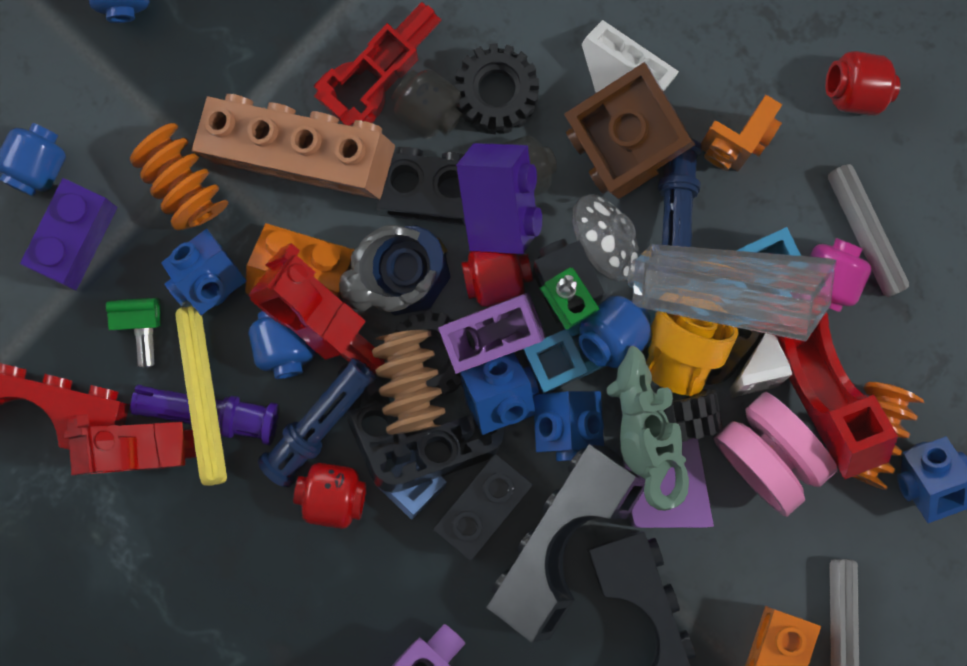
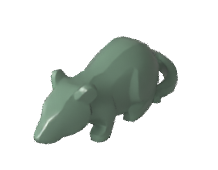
(646, 437)

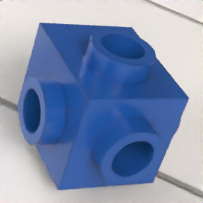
(201, 273)
(499, 392)
(568, 422)
(934, 478)

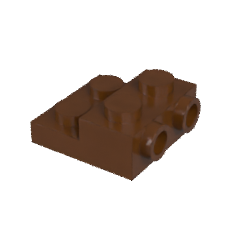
(627, 132)

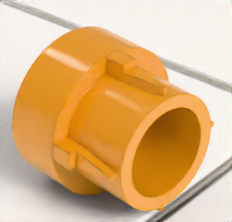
(687, 351)

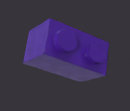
(499, 198)
(69, 234)

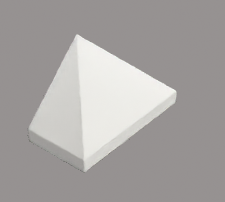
(614, 54)
(763, 370)

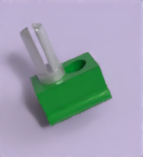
(564, 288)
(140, 315)

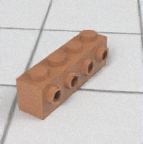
(294, 146)

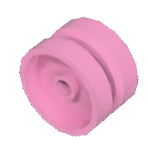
(776, 453)

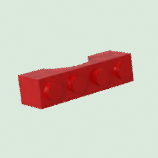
(60, 402)
(845, 418)

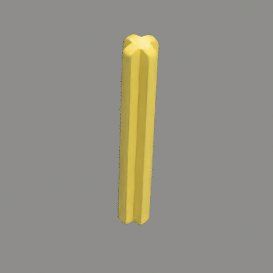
(200, 396)

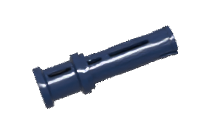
(678, 189)
(307, 442)

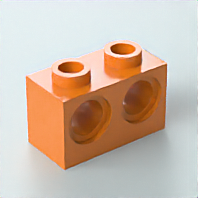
(783, 640)

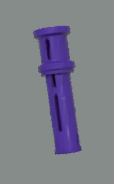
(233, 415)

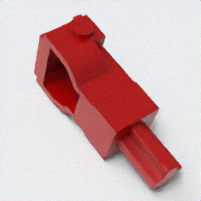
(387, 57)
(311, 310)
(126, 446)

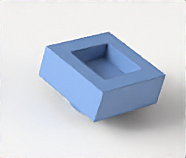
(416, 498)

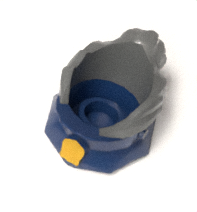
(396, 270)

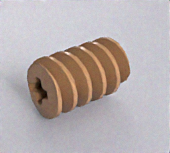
(408, 381)

